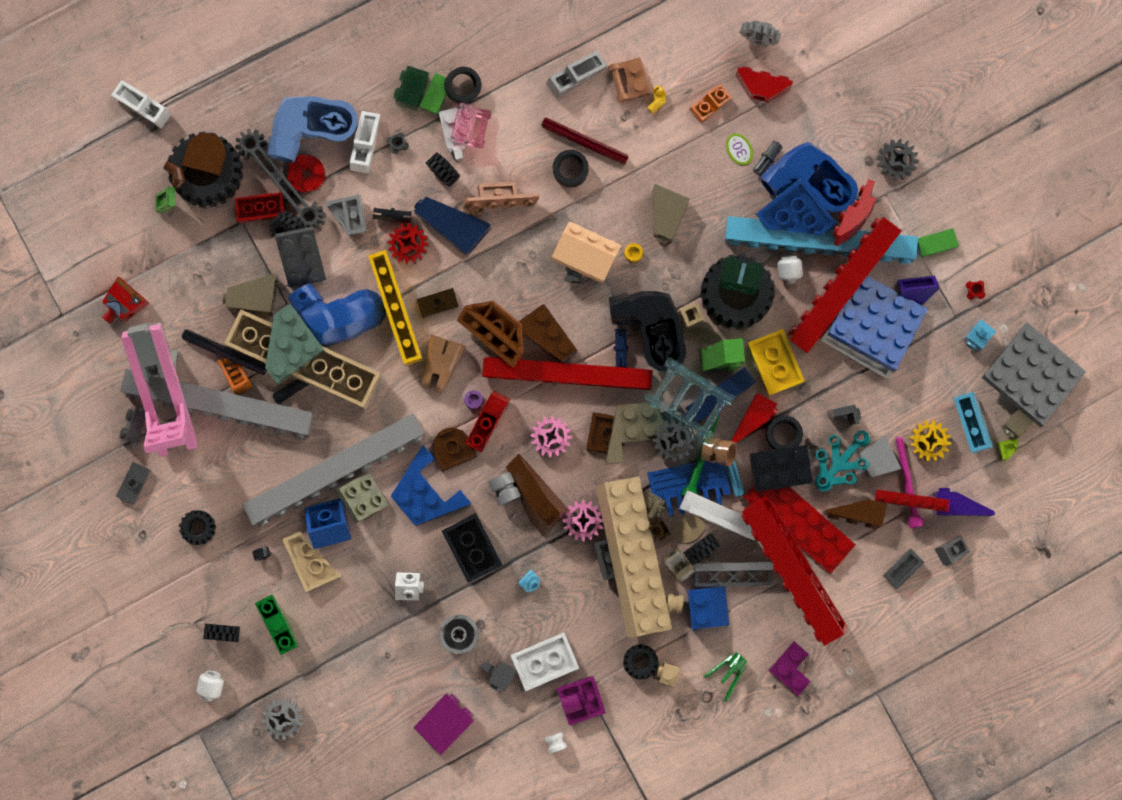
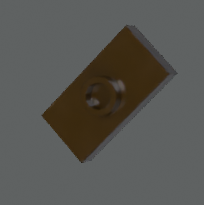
(437, 302)

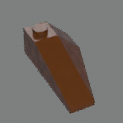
(537, 498)

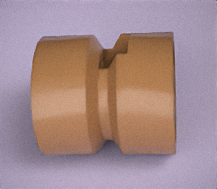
(719, 451)

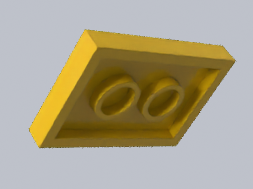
(775, 362)

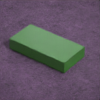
(435, 95)
(165, 199)
(937, 242)

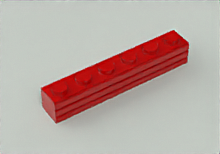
(912, 500)

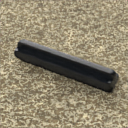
(288, 391)

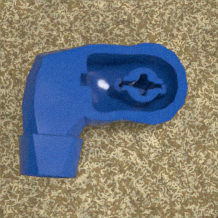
(818, 170)
(341, 318)

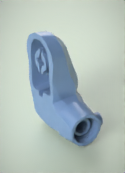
(309, 118)

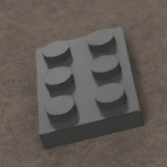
(300, 256)

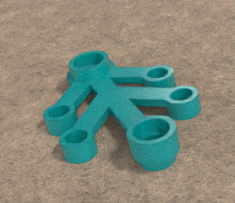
(840, 463)

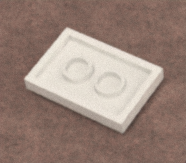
(544, 661)

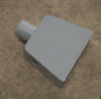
(880, 459)

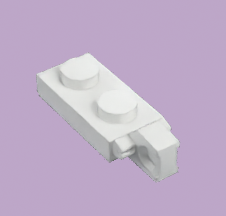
(447, 120)

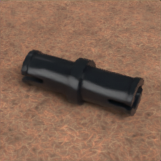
(392, 215)

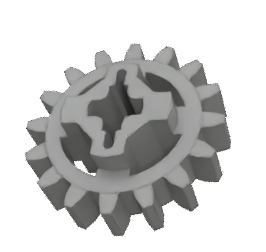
(760, 33)
(285, 709)

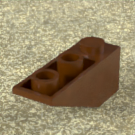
(865, 511)

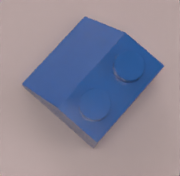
(327, 523)
(707, 607)

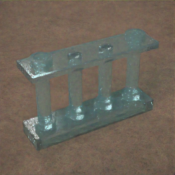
(690, 379)

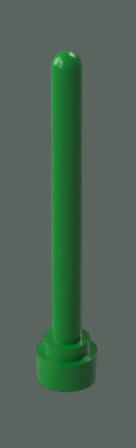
(697, 469)

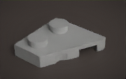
(349, 214)

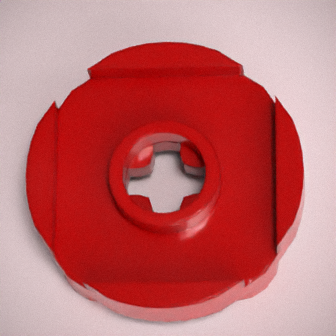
(304, 163)

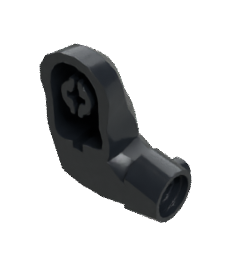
(658, 324)

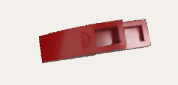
(856, 215)

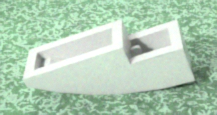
(141, 104)
(364, 142)

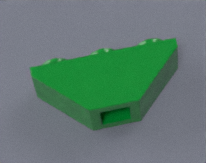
(277, 624)

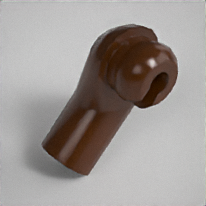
(177, 174)

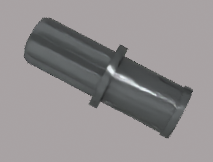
(767, 157)

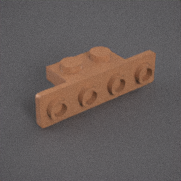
(499, 195)

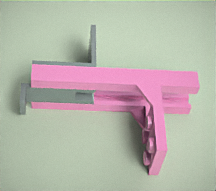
(148, 357)

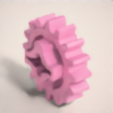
(559, 440)
(574, 520)

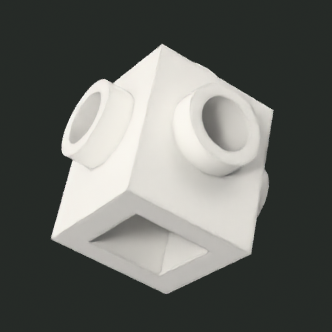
(408, 586)

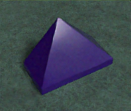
(918, 288)

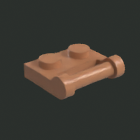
(635, 79)

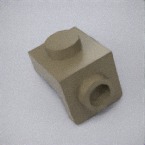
(679, 565)

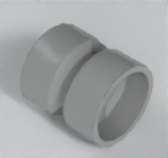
(504, 489)

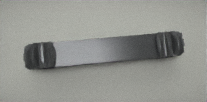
(277, 177)

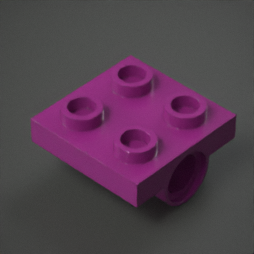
(581, 700)

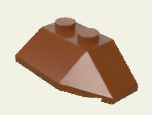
(495, 329)

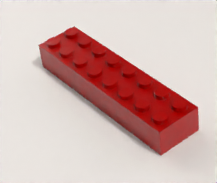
(794, 570)

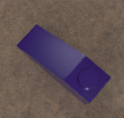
(960, 505)

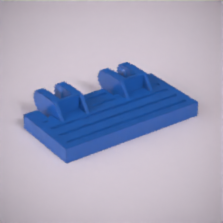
(670, 482)

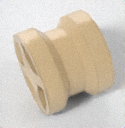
(675, 603)

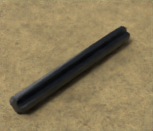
(224, 351)

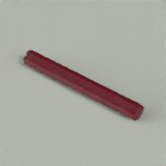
(584, 141)

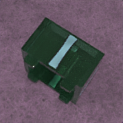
(740, 276)

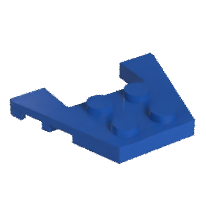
(417, 496)

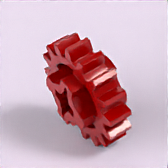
(403, 254)

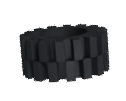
(443, 169)
(285, 222)
(185, 527)
(701, 549)
(221, 632)
(652, 661)

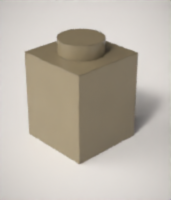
(1016, 424)

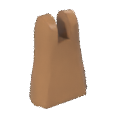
(441, 361)

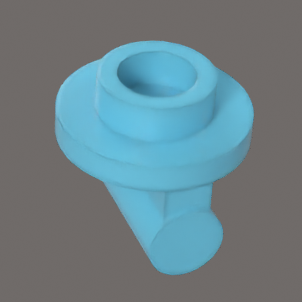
(530, 581)

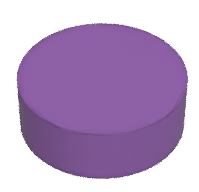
(473, 400)

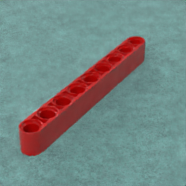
(568, 373)

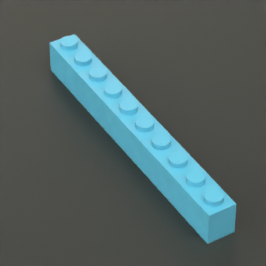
(755, 234)

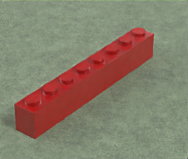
(844, 284)

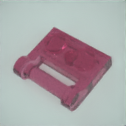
(465, 122)

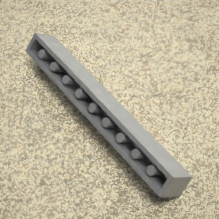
(227, 406)
(332, 470)

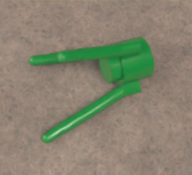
(736, 663)

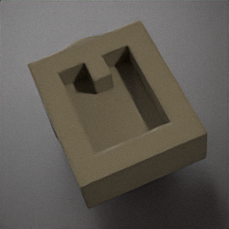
(653, 504)

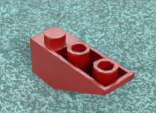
(487, 421)

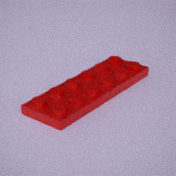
(808, 527)

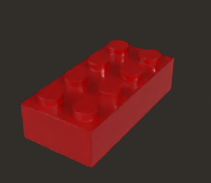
(259, 207)

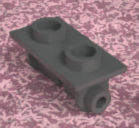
(129, 433)

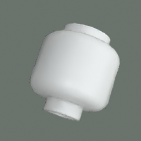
(790, 269)
(210, 685)

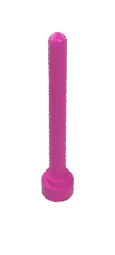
(915, 519)

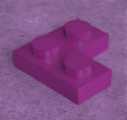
(786, 670)

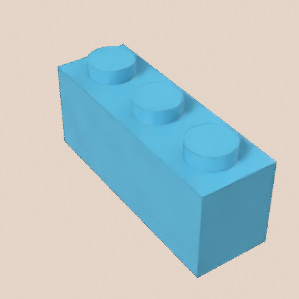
(973, 422)

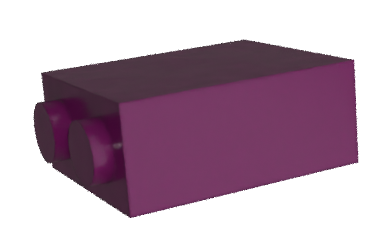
(444, 723)

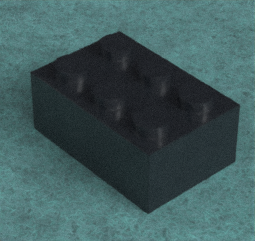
(472, 548)

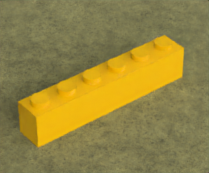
(395, 308)

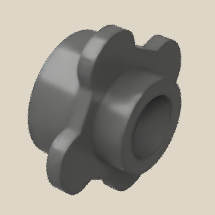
(397, 138)

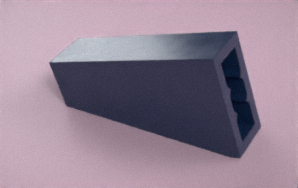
(453, 225)
(735, 385)

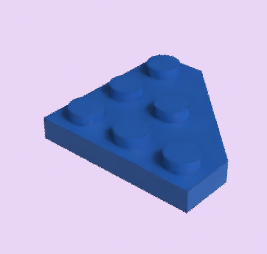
(796, 211)

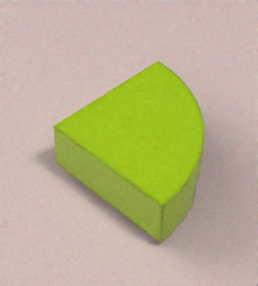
(1007, 448)

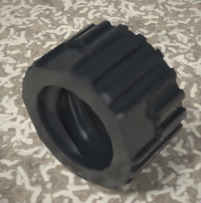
(261, 553)

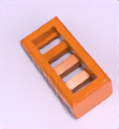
(240, 384)

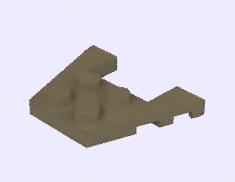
(634, 424)

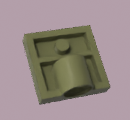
(362, 498)

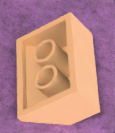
(586, 252)

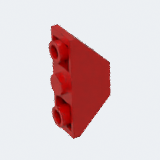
(762, 85)

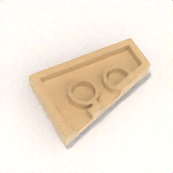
(308, 562)

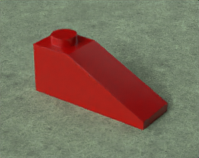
(757, 414)

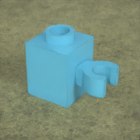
(979, 335)

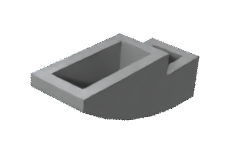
(576, 74)

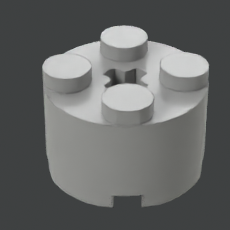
(447, 634)

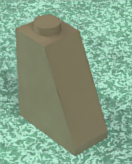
(667, 212)
(253, 296)

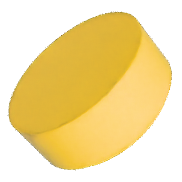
(633, 253)

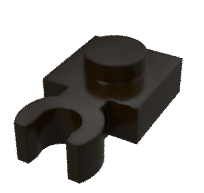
(659, 529)

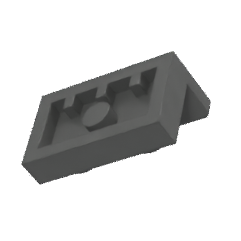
(850, 412)

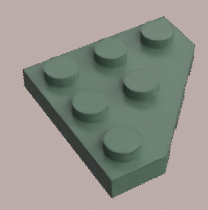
(289, 344)

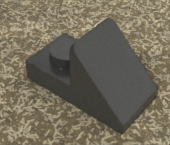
(952, 550)

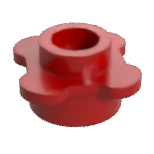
(975, 285)

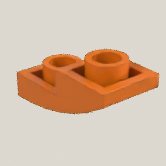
(710, 103)

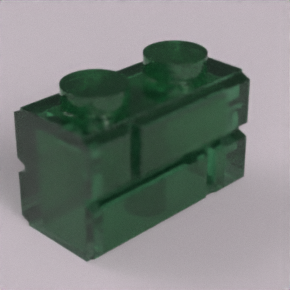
(412, 88)

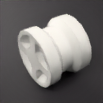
(555, 742)

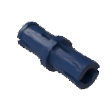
(620, 348)

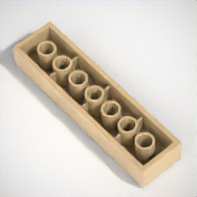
(326, 372)
(633, 557)

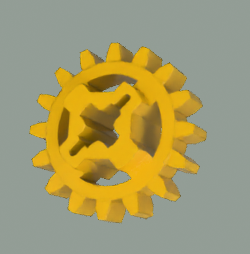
(930, 432)

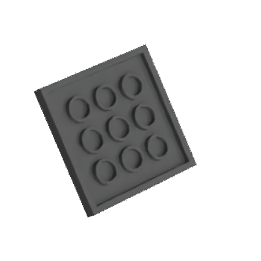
(1033, 374)

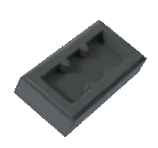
(133, 483)
(903, 568)

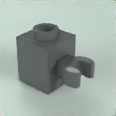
(500, 676)

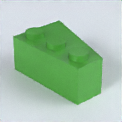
(725, 355)

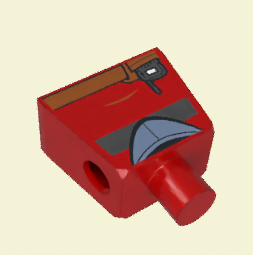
(122, 302)

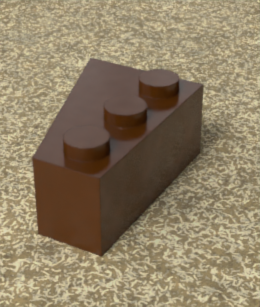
(547, 334)

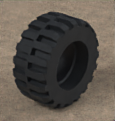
(215, 192)
(736, 317)

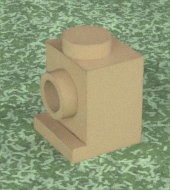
(691, 315)
(667, 673)

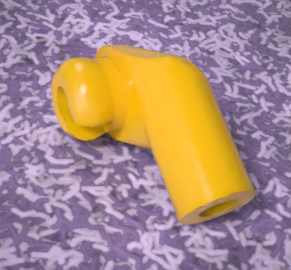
(659, 99)

